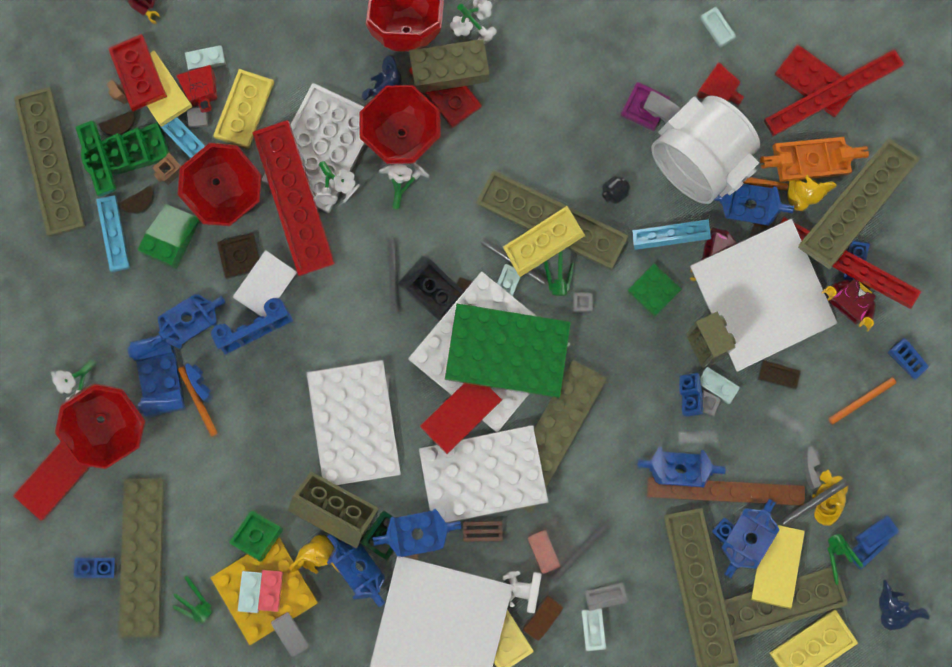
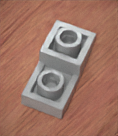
(660, 106)
(810, 460)
(290, 634)

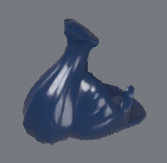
(388, 77)
(896, 612)

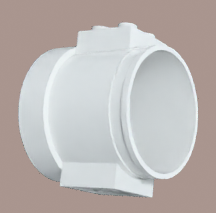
(707, 149)

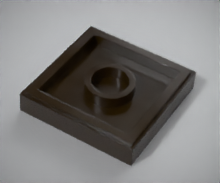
(238, 255)

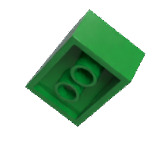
(169, 236)

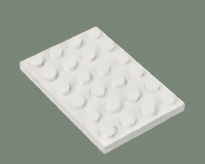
(328, 132)
(353, 423)
(484, 475)

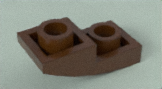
(543, 618)

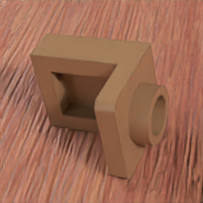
(116, 92)

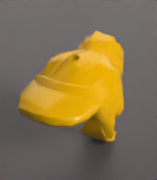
(804, 194)
(826, 512)
(314, 554)

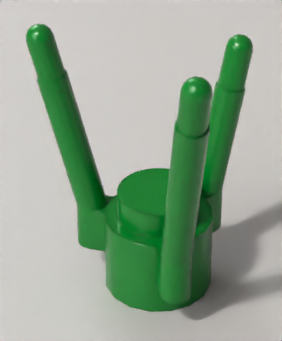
(559, 287)
(840, 547)
(200, 612)

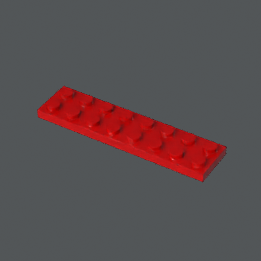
(293, 198)

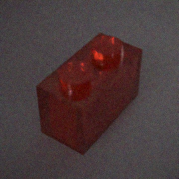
(543, 552)

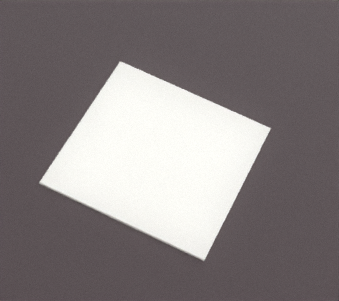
(764, 293)
(440, 618)

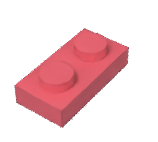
(270, 590)

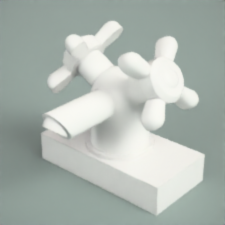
(524, 590)

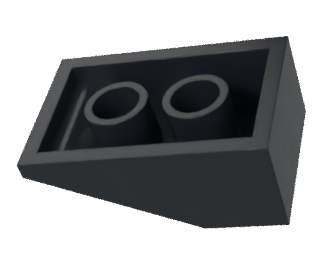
(430, 287)

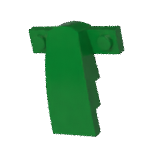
(119, 153)

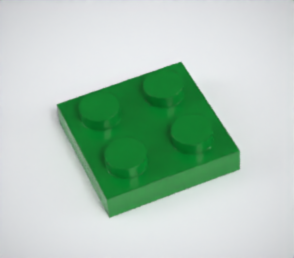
(654, 290)
(256, 536)

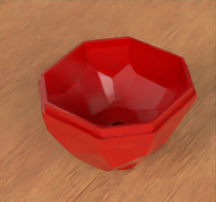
(404, 23)
(398, 110)
(232, 196)
(95, 441)

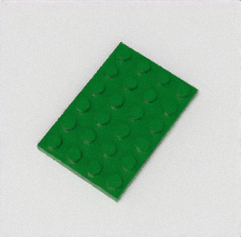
(507, 350)

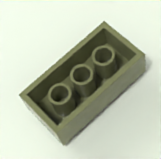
(450, 66)
(710, 339)
(333, 509)

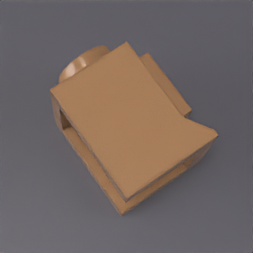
(171, 174)

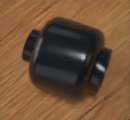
(615, 189)

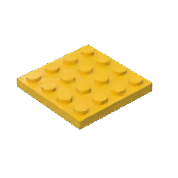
(295, 592)

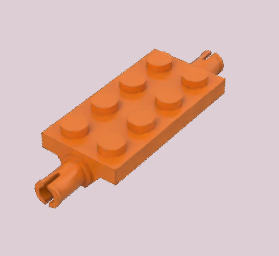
(813, 158)

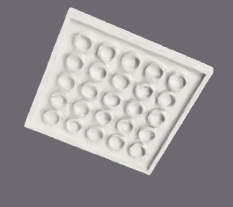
(433, 352)

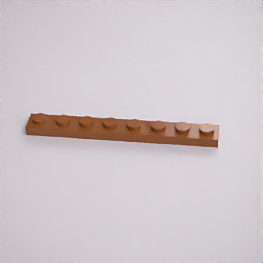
(730, 492)

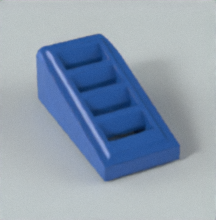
(893, 352)

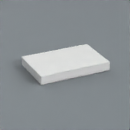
(264, 282)

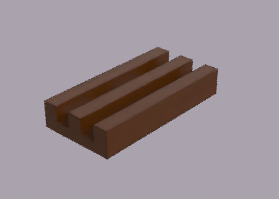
(482, 531)

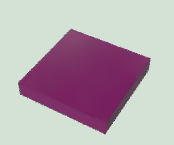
(634, 106)

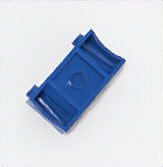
(229, 341)
(157, 377)

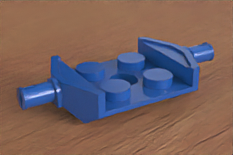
(765, 211)
(176, 331)
(696, 468)
(401, 529)
(739, 550)
(363, 583)

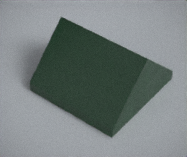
(378, 529)

